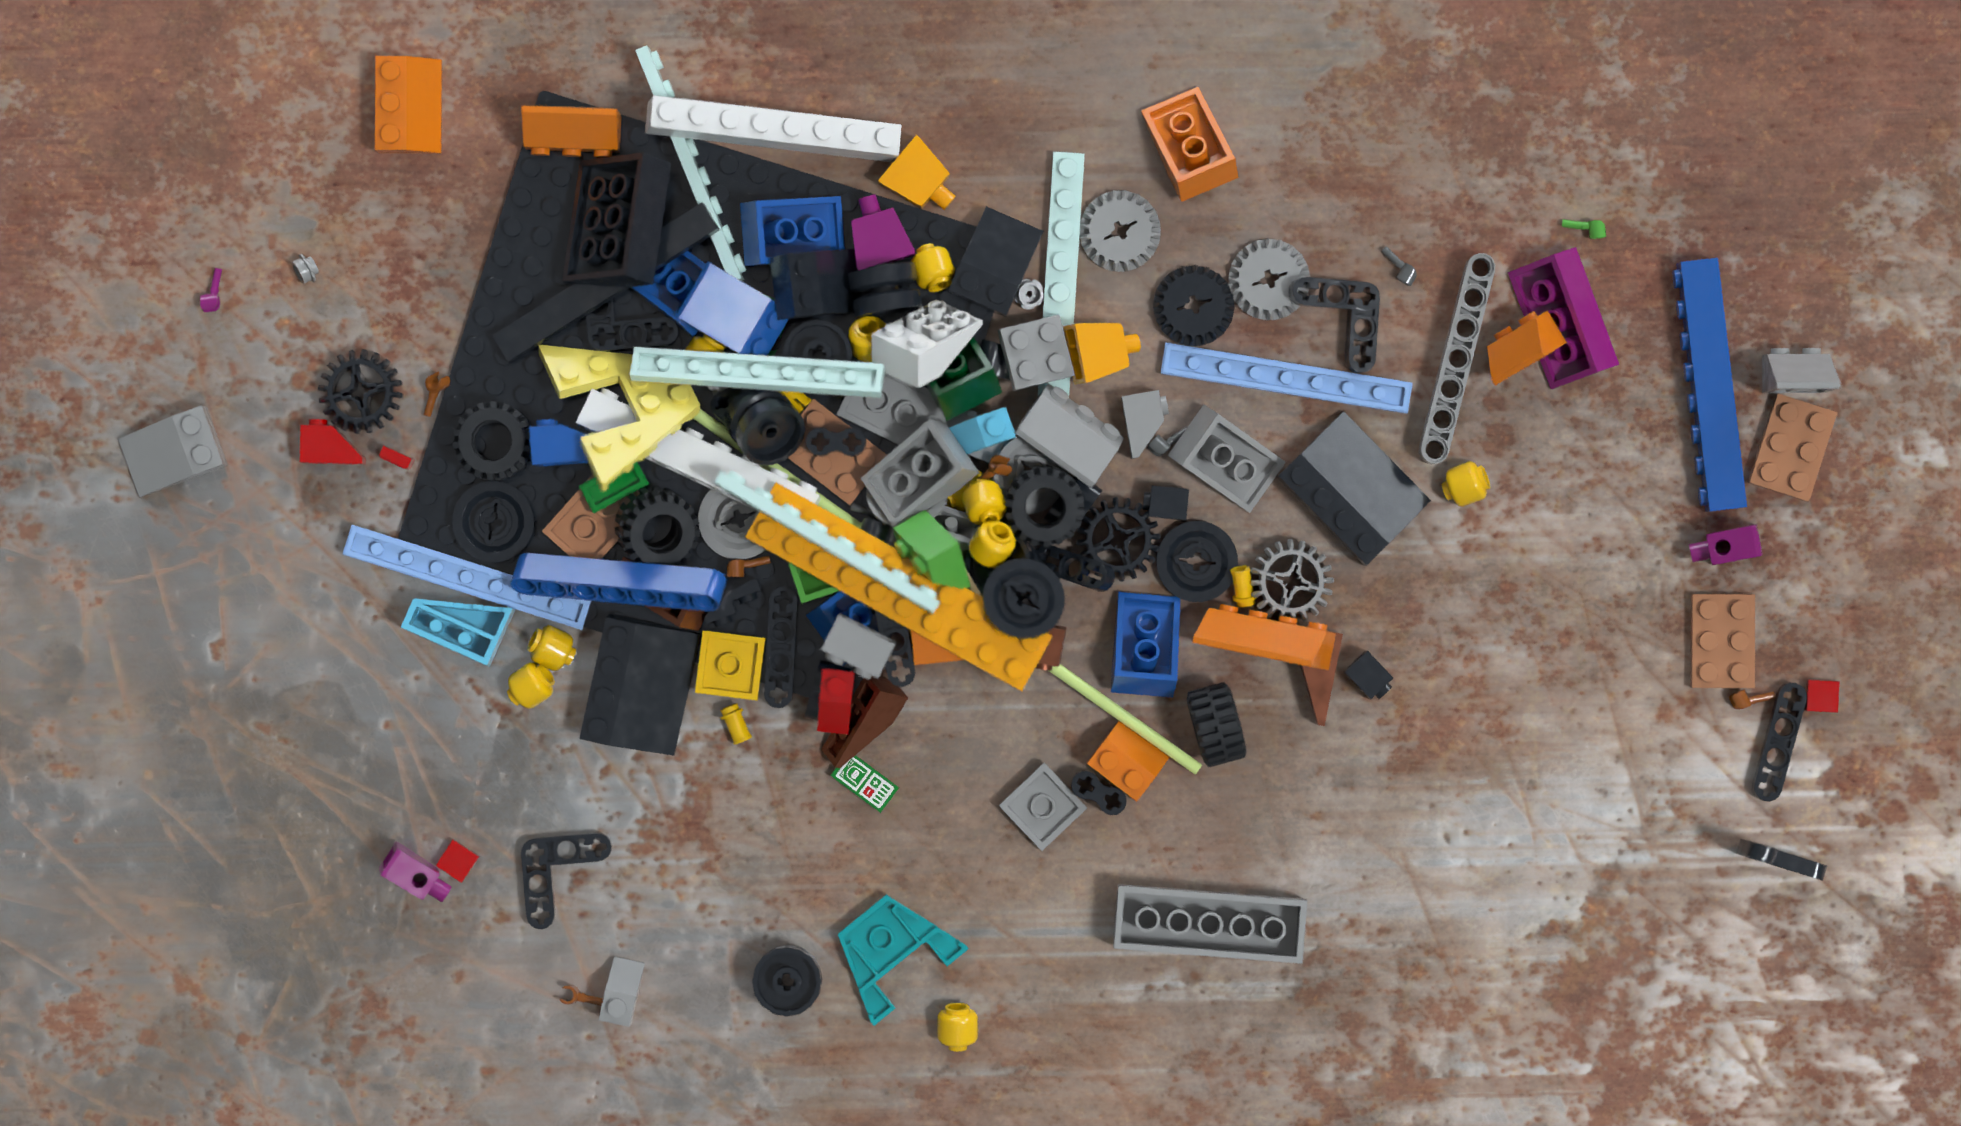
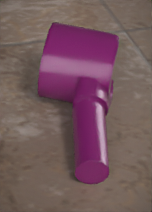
(211, 301)

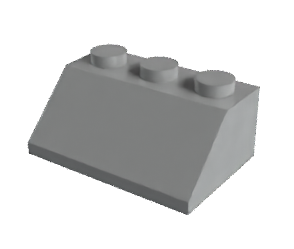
(1069, 434)

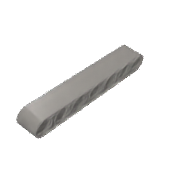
(1467, 347)

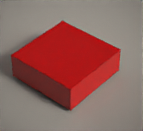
(396, 458)
(1822, 696)
(457, 861)

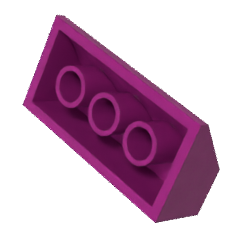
(1563, 289)

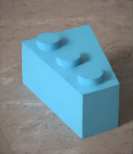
(461, 627)

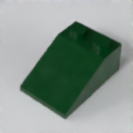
(965, 382)

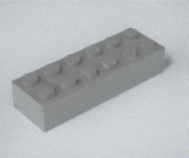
(1210, 923)

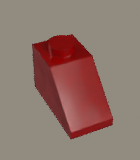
(326, 445)
(835, 701)

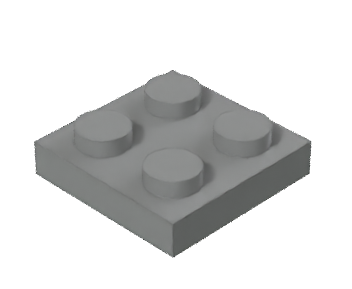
(1036, 352)
(1043, 806)

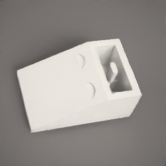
(923, 342)

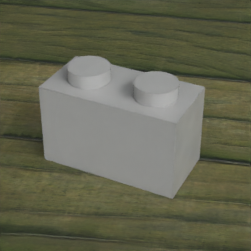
(858, 646)

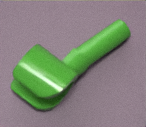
(1596, 227)

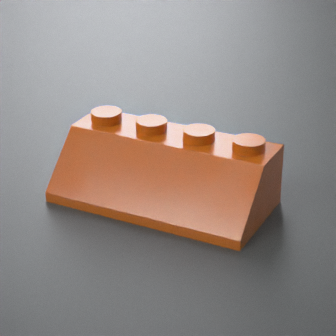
(1266, 638)

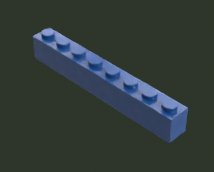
(1711, 385)

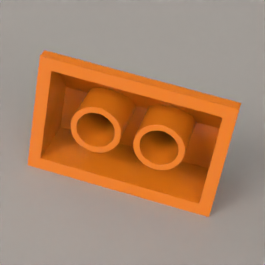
(408, 105)
(571, 130)

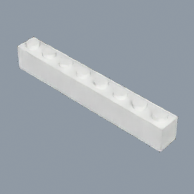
(773, 128)
(687, 452)

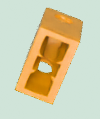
(918, 176)
(1098, 349)

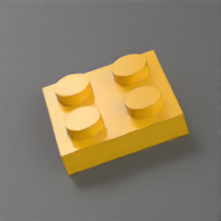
(730, 665)

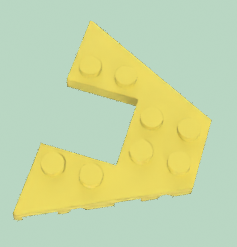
(656, 406)

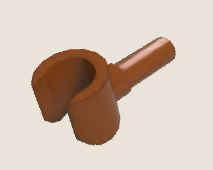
(434, 387)
(997, 465)
(735, 568)
(1741, 700)
(580, 997)

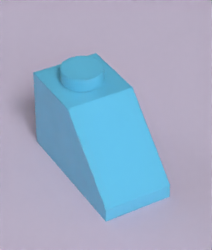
(984, 431)

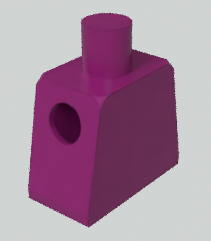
(879, 235)
(1743, 542)
(401, 866)

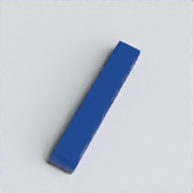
(618, 582)

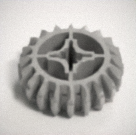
(1299, 555)

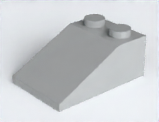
(1798, 372)
(173, 451)
(1226, 458)
(919, 472)

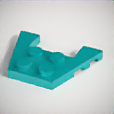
(885, 938)

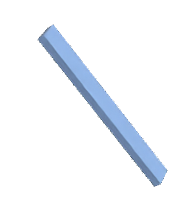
(1286, 378)
(459, 576)

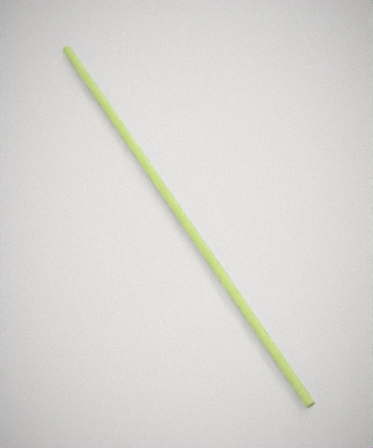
(1061, 671)

